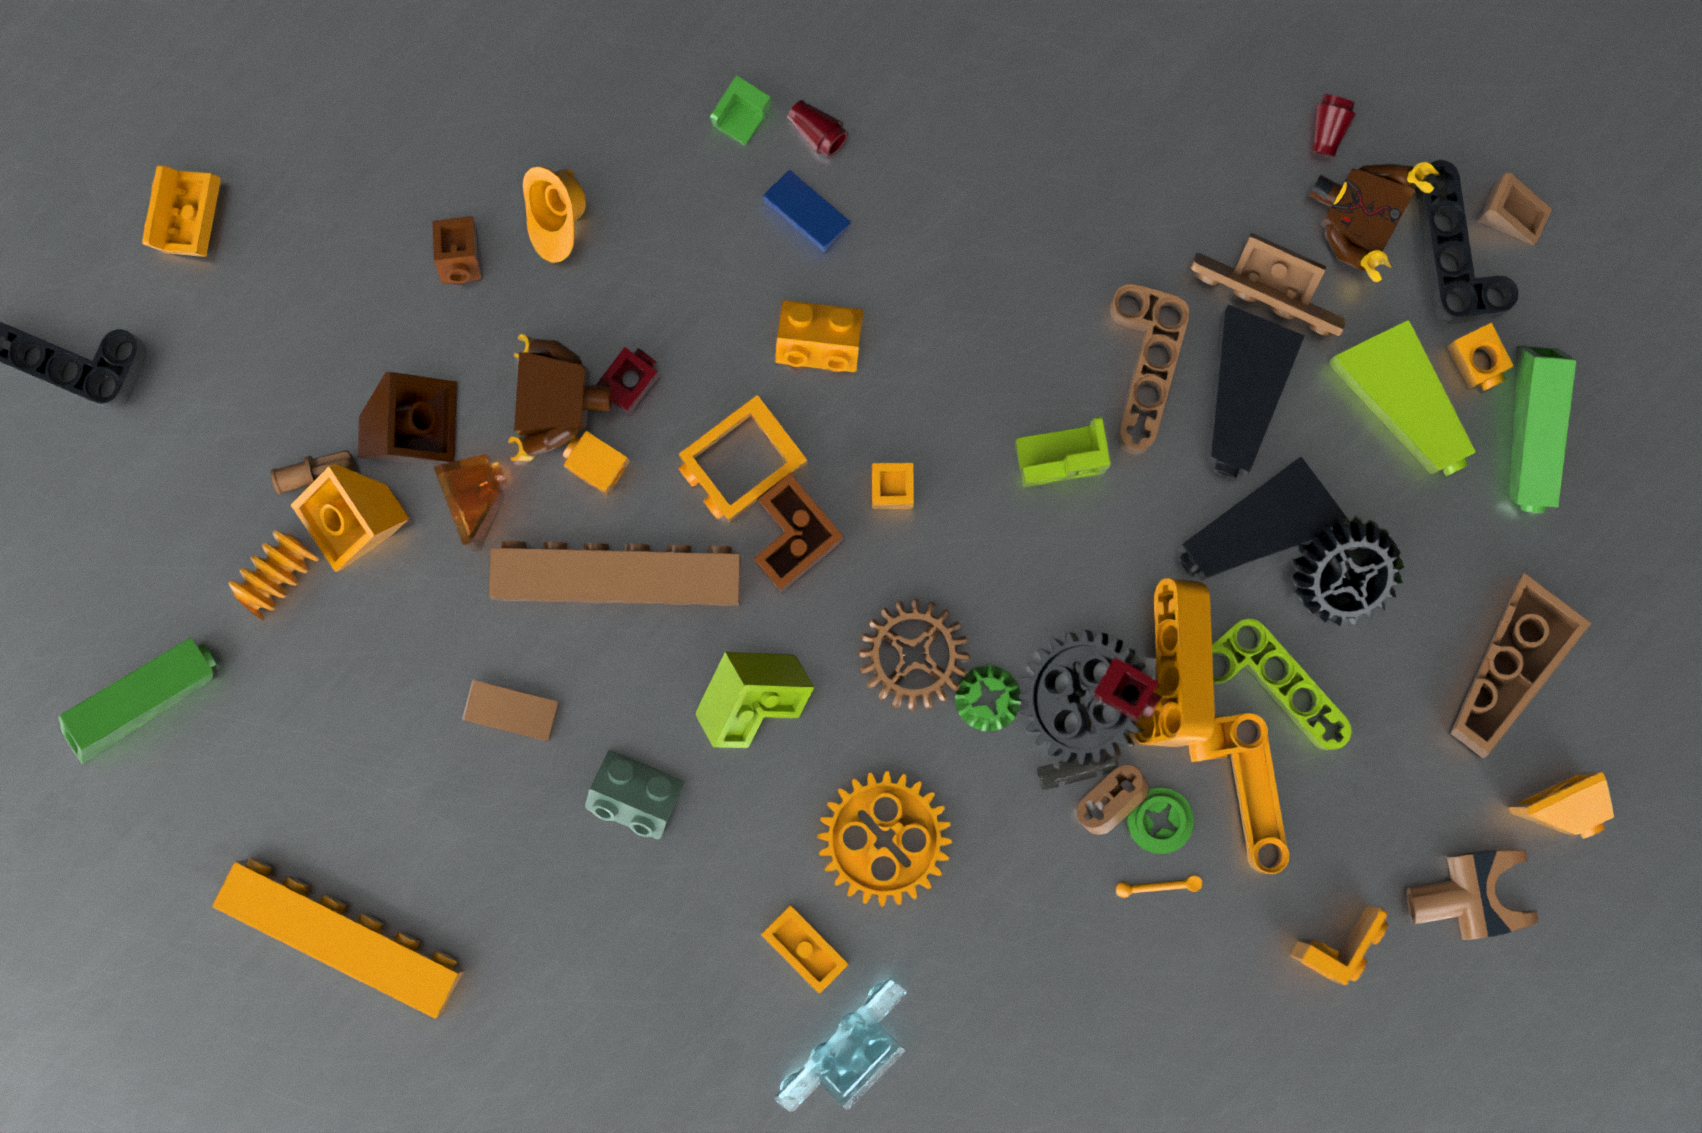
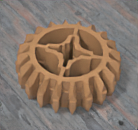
(935, 626)

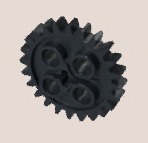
(1051, 708)

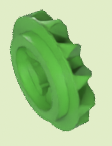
(981, 716)
(1179, 815)

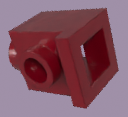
(628, 362)
(1119, 678)

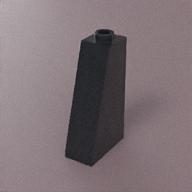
(1248, 382)
(1262, 523)

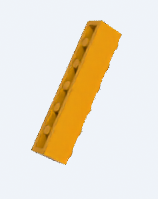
(338, 938)

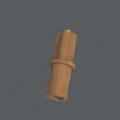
(306, 472)

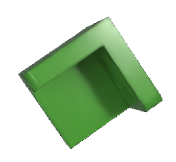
(741, 110)

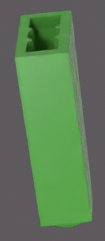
(1540, 426)
(135, 699)

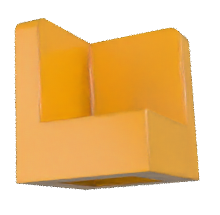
(892, 486)

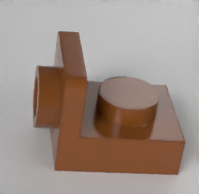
(456, 250)

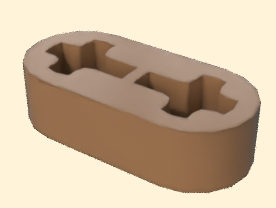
(1112, 799)

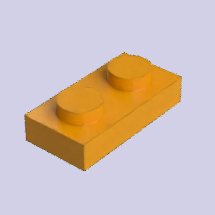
(805, 949)

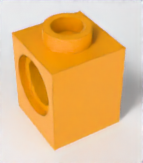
(1486, 340)
(595, 462)

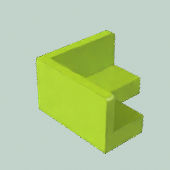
(1063, 454)
(746, 691)

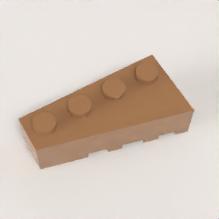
(1521, 656)

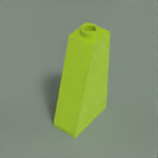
(1407, 397)

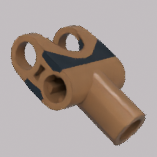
(1471, 896)

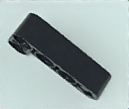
(1456, 243)
(89, 373)

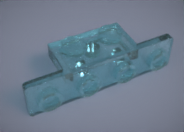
(852, 1056)

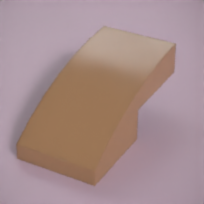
(510, 710)

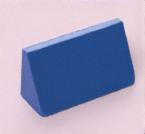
(806, 211)

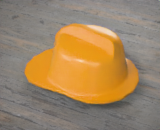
(552, 208)

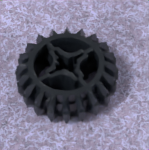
(1324, 569)

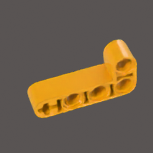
(1182, 666)

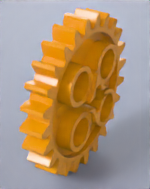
(912, 813)

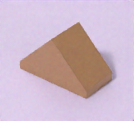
(1515, 210)

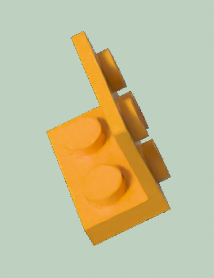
(1349, 961)

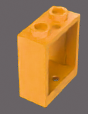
(776, 435)

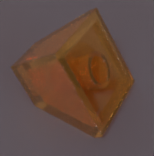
(473, 496)

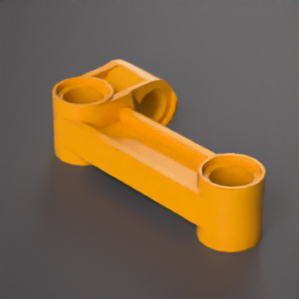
(1254, 785)

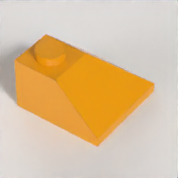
(348, 514)
(1570, 806)

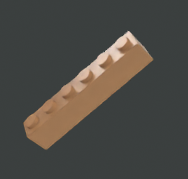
(615, 576)

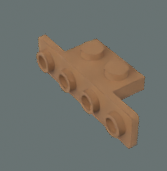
(1276, 278)

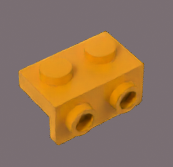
(181, 211)
(819, 336)

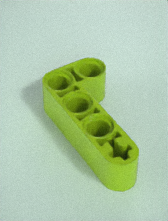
(1283, 689)

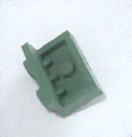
(633, 795)

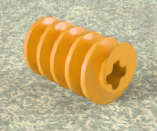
(271, 573)

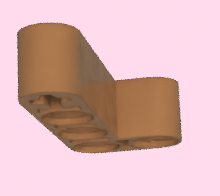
(1146, 372)

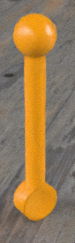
(1192, 883)

